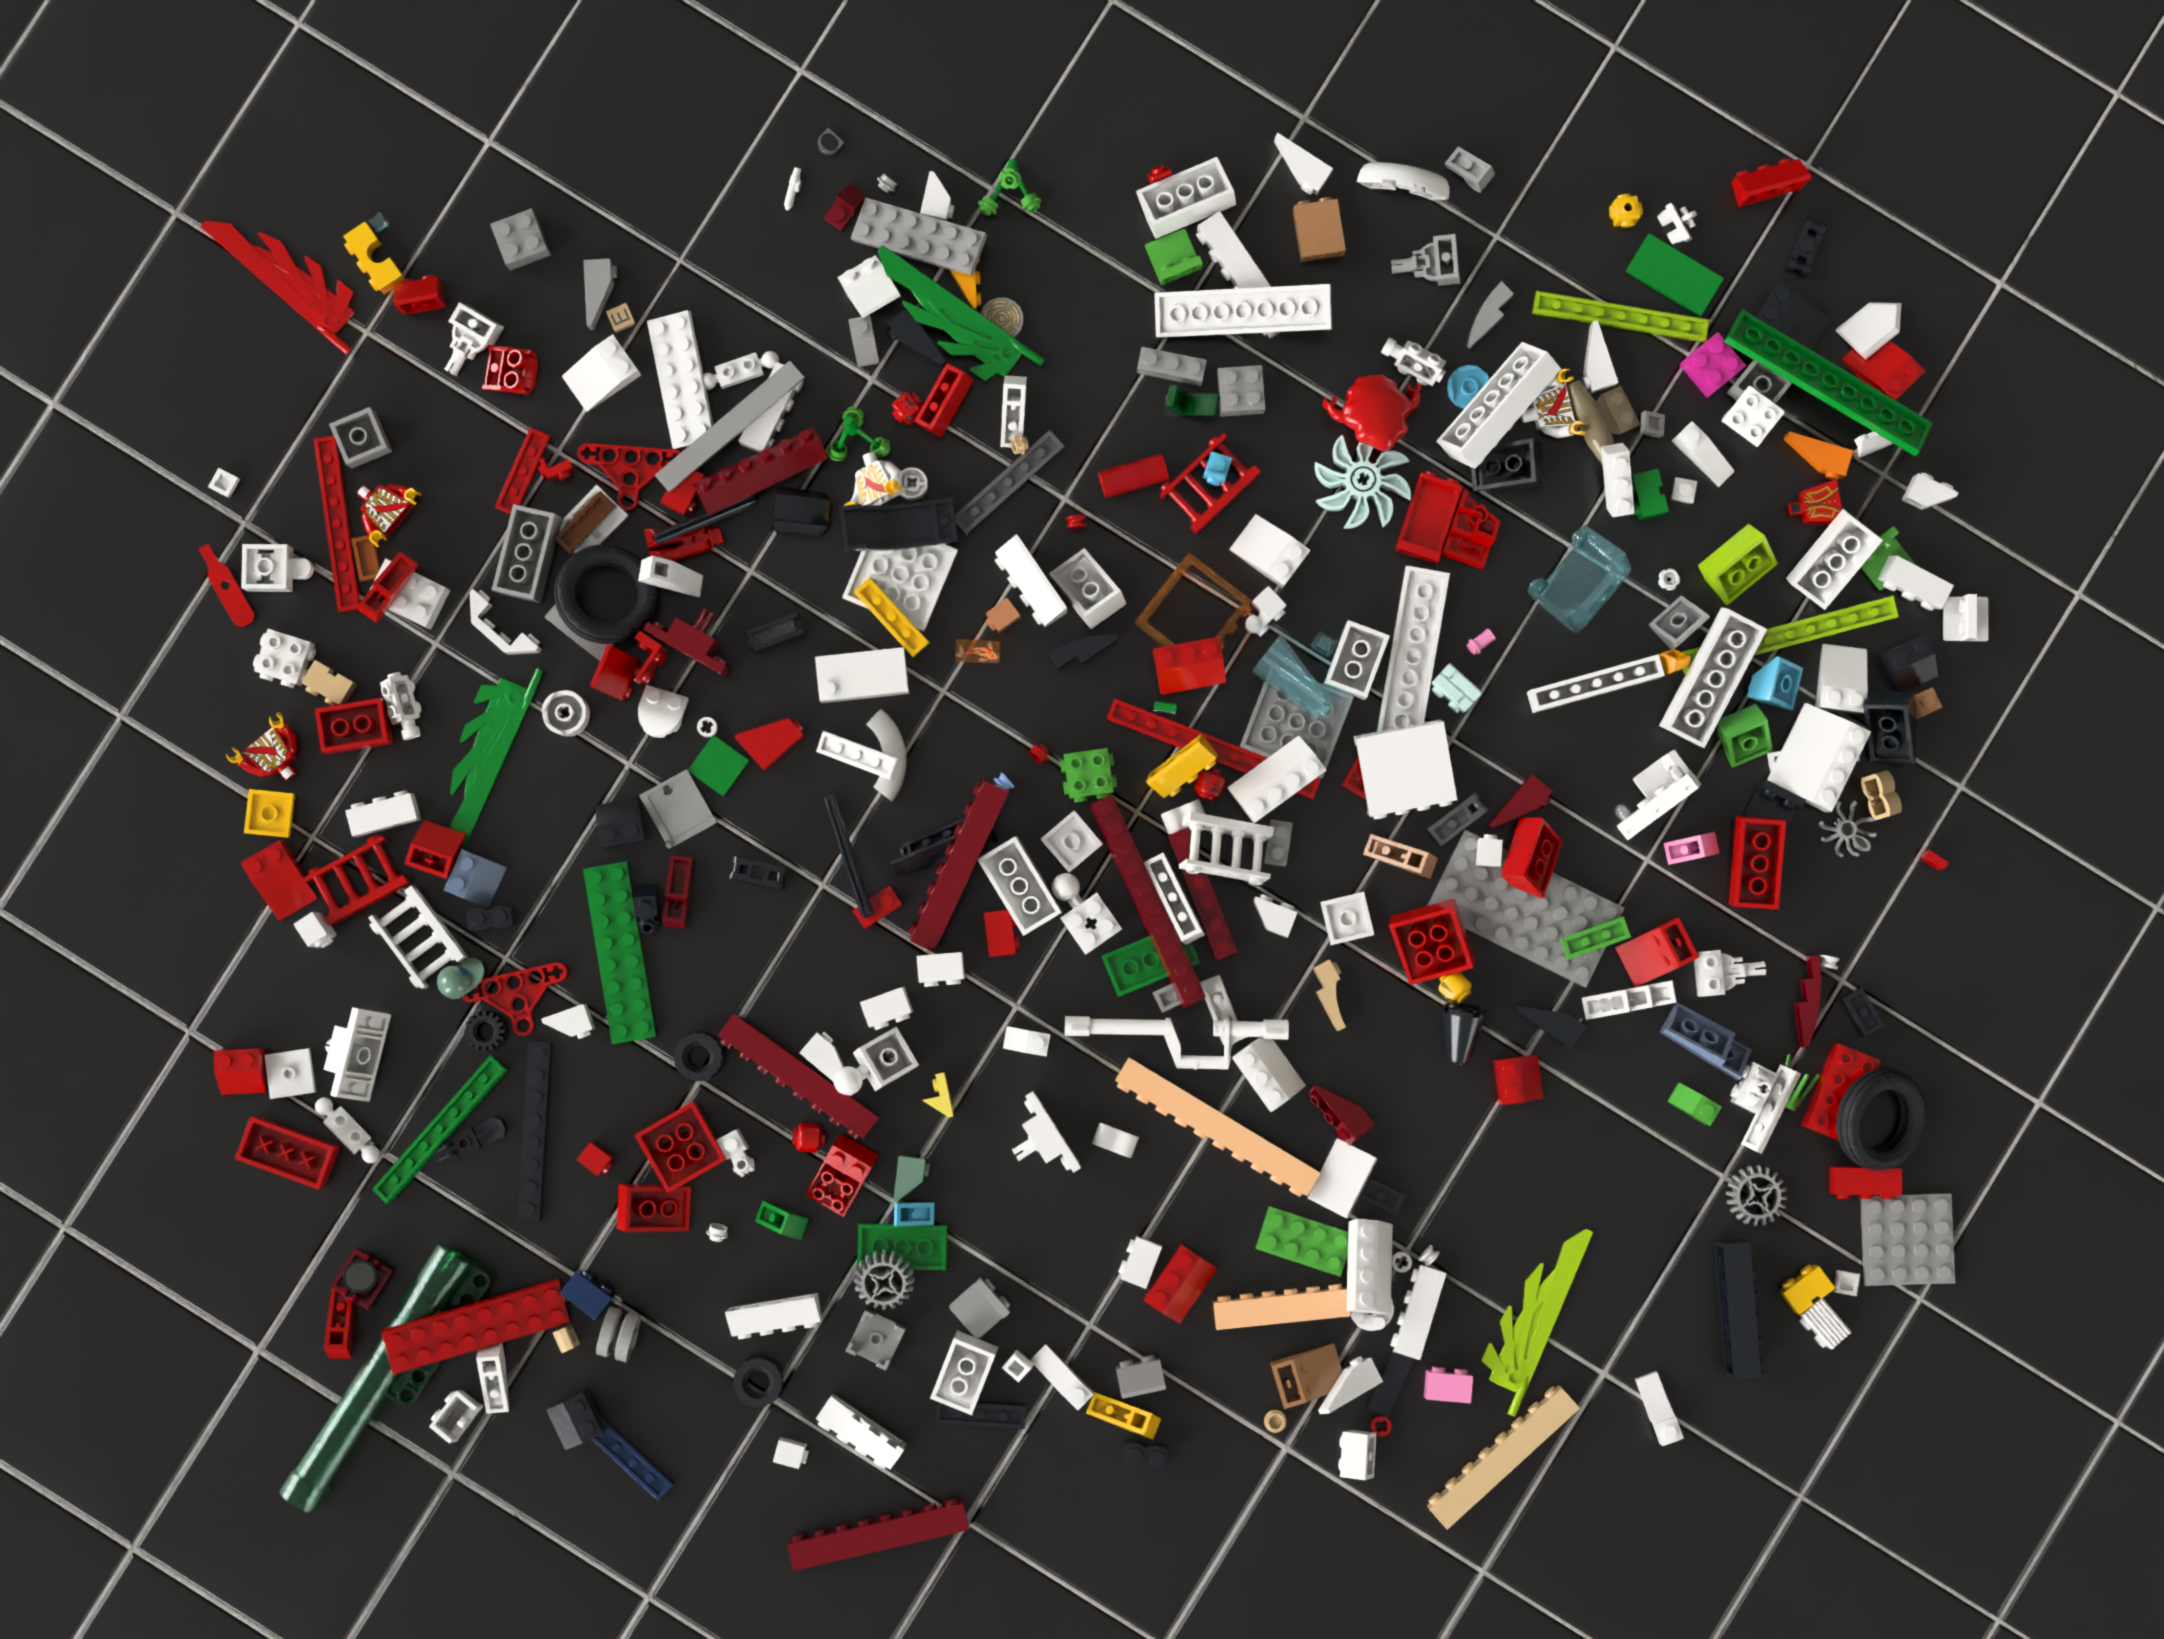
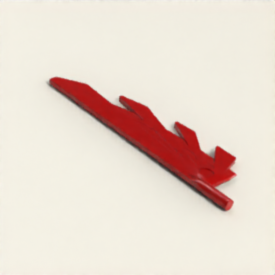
(296, 287)

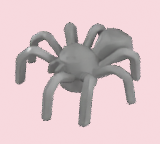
(1847, 830)

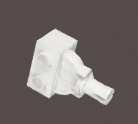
(470, 335)
(1717, 972)
(1753, 1088)

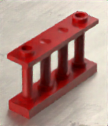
(1213, 503)
(356, 902)

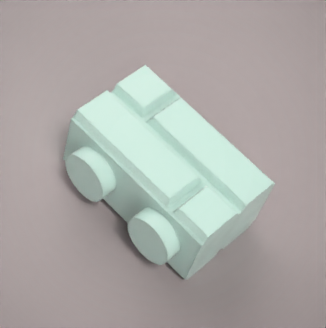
(1455, 688)

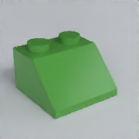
(1744, 735)

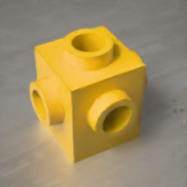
(1620, 215)

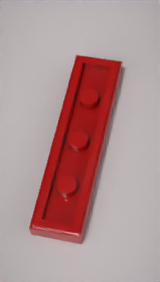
(523, 470)

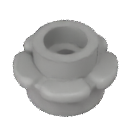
(887, 183)

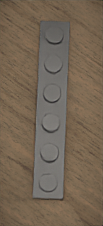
(1008, 482)

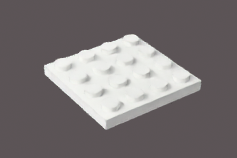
(907, 577)

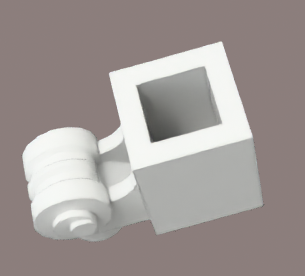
(1269, 608)
(733, 1147)

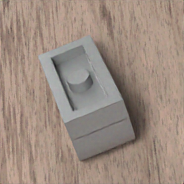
(1472, 169)

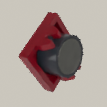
(361, 1279)

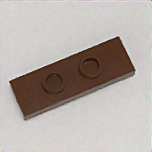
(585, 522)

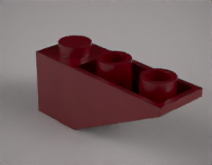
(1344, 1115)

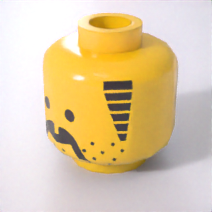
(1455, 987)

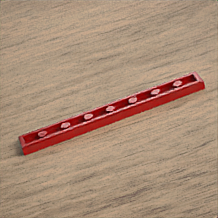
(337, 524)

